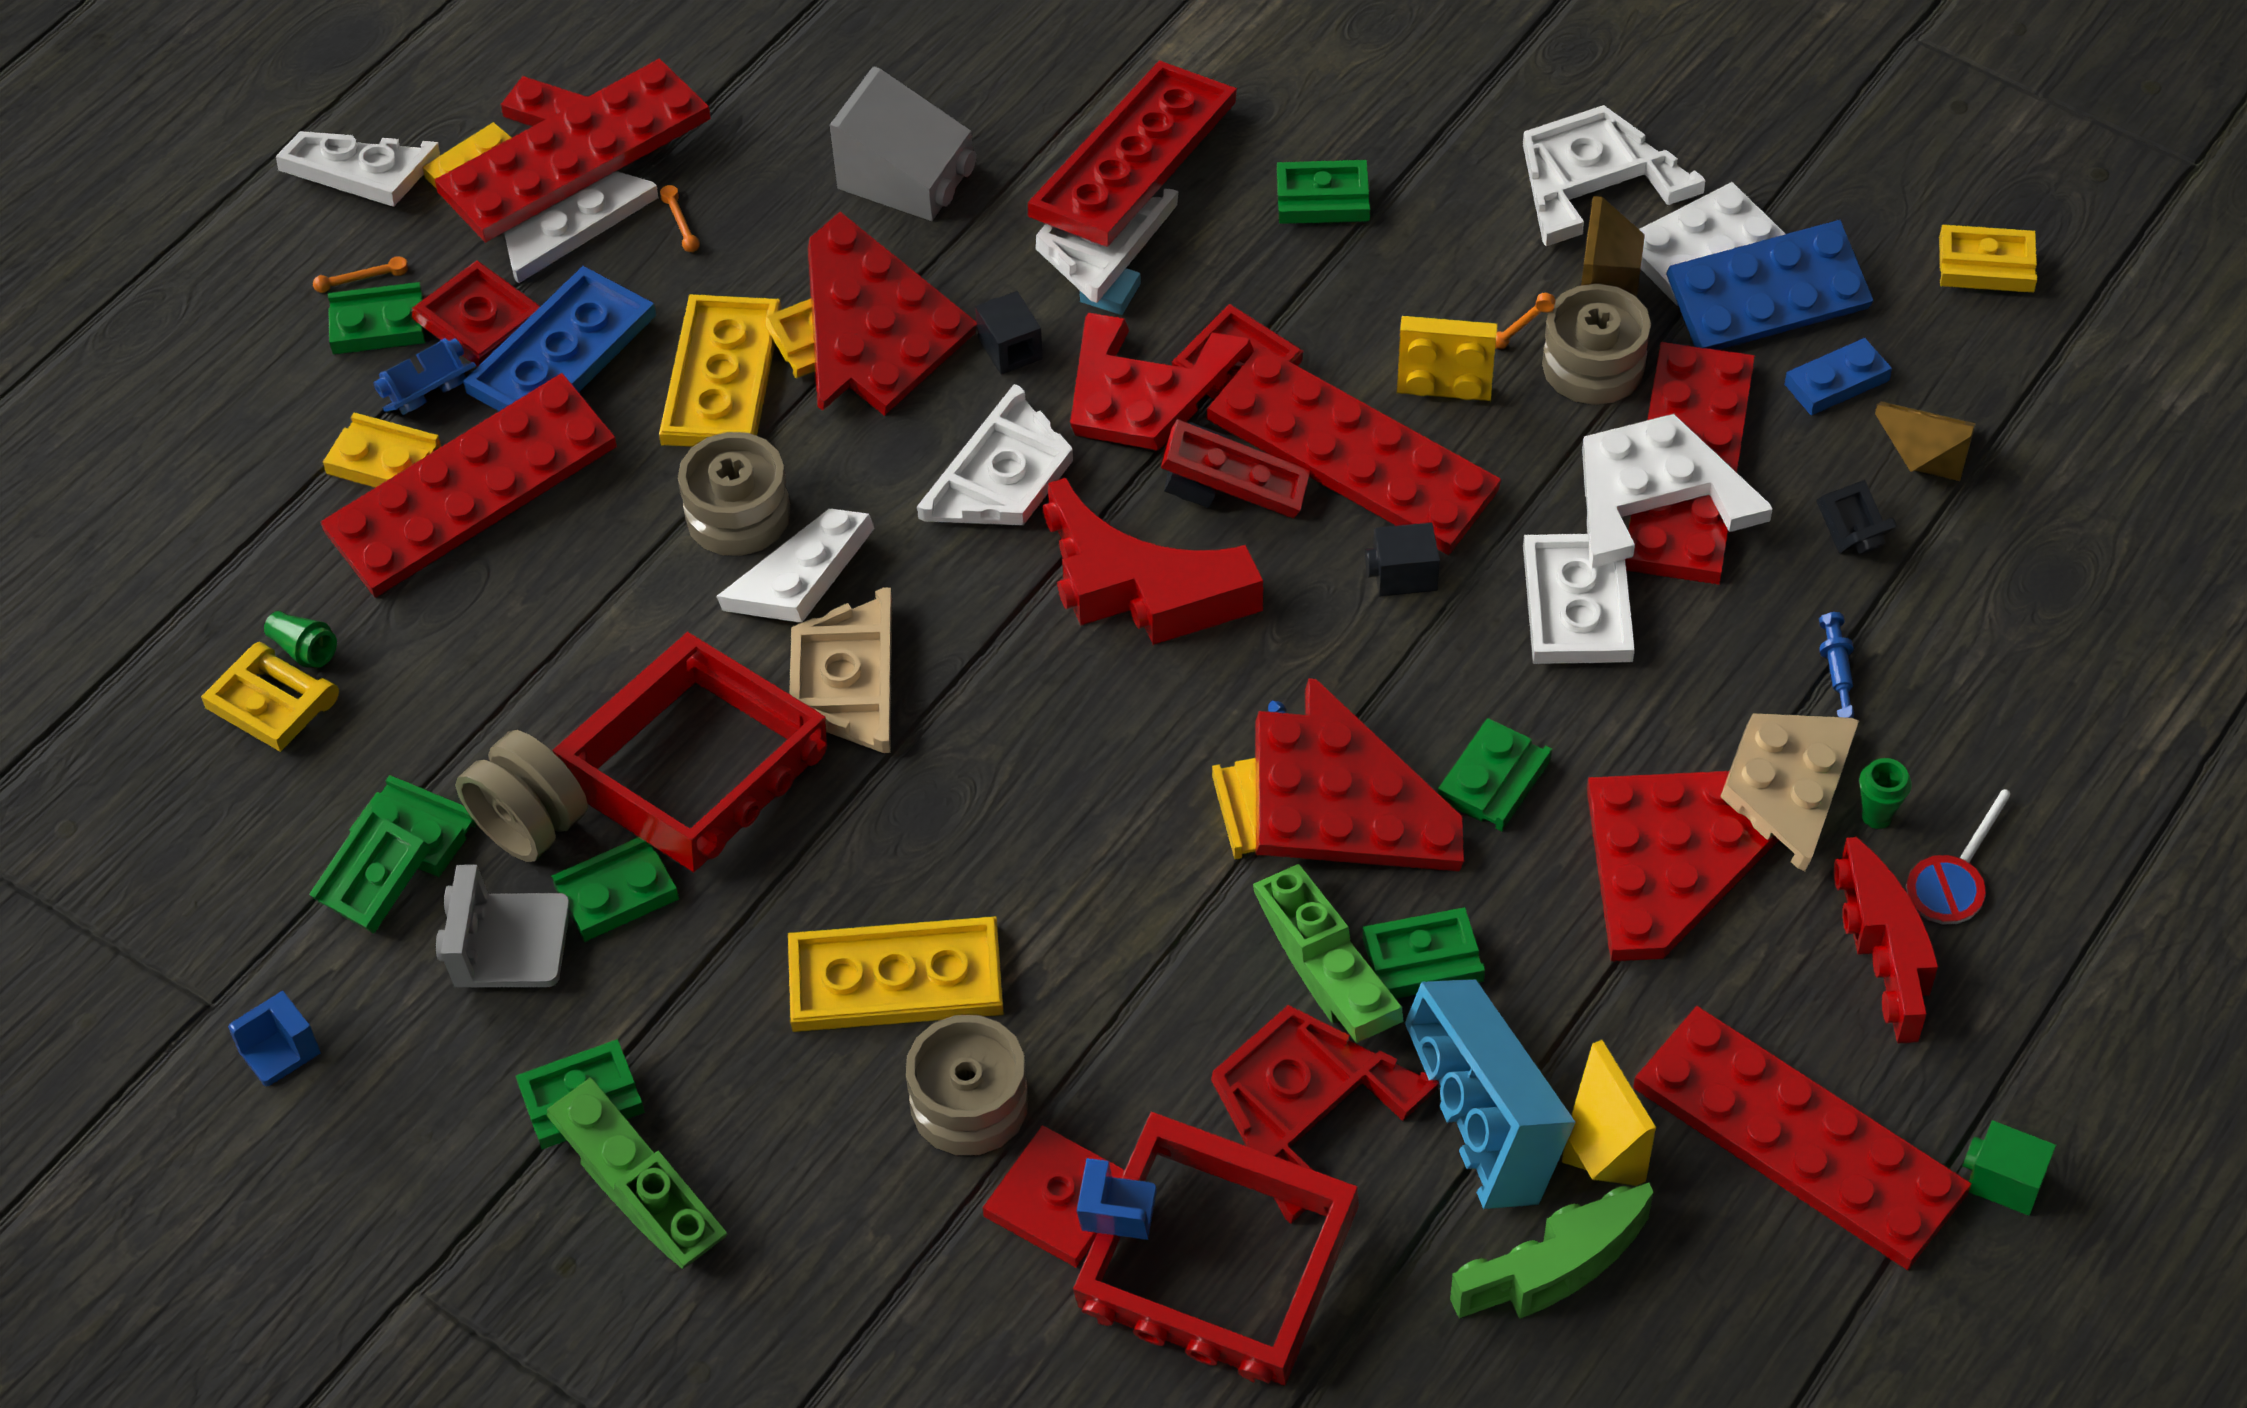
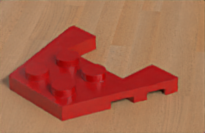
(1140, 399)
(1298, 1074)

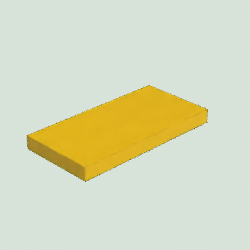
(719, 369)
(894, 974)

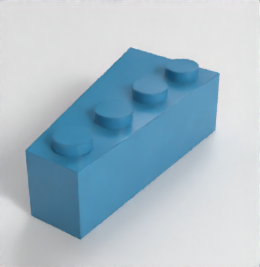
(1491, 1090)

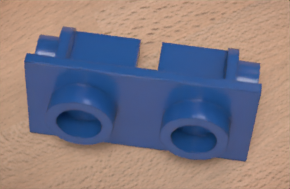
(408, 387)

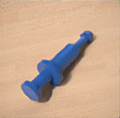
(1836, 651)

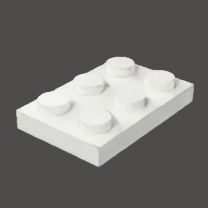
(1703, 228)
(1575, 608)

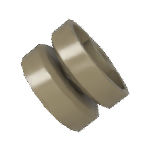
(1596, 344)
(734, 493)
(521, 795)
(967, 1084)

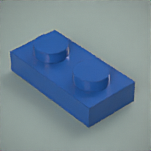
(1838, 376)

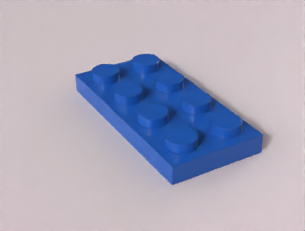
(1769, 286)
(568, 335)

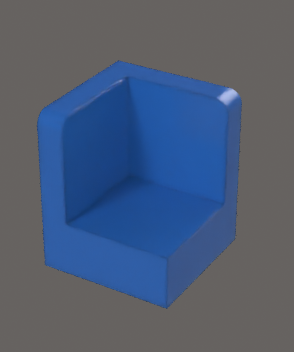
(274, 1039)
(1114, 1203)

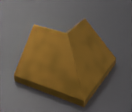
(1612, 249)
(1927, 440)

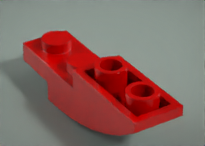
(1891, 929)

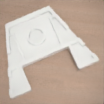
(1589, 155)
(1652, 468)

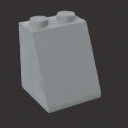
(899, 148)

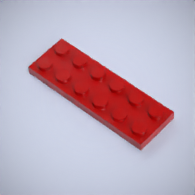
(572, 150)
(1132, 153)
(1710, 397)
(1353, 448)
(468, 484)
(1802, 1137)

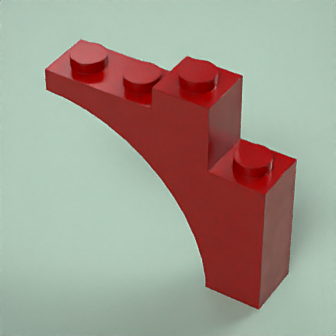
(1162, 586)

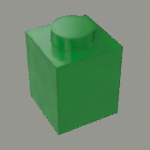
(2008, 1166)

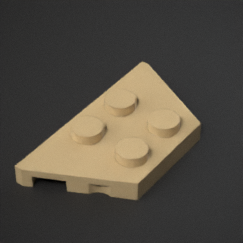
(845, 670)
(1789, 776)

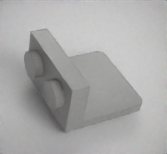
(501, 936)

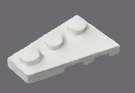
(368, 170)
(800, 570)

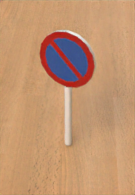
(1949, 887)

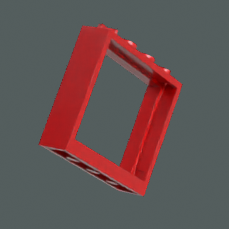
(650, 694)
(1252, 1170)

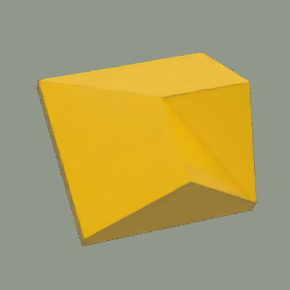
(1611, 1126)

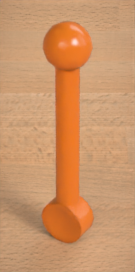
(670, 196)
(396, 266)
(1544, 303)

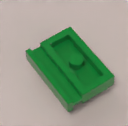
(1323, 191)
(374, 318)
(1494, 774)
(425, 815)
(370, 871)
(615, 888)
(1423, 950)
(553, 1081)

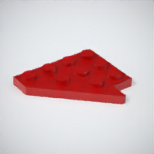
(875, 319)
(1344, 794)
(1666, 856)

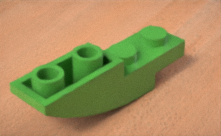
(1324, 956)
(635, 1176)
(1574, 1251)

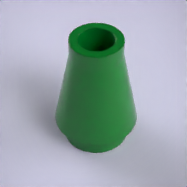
(305, 640)
(1883, 790)

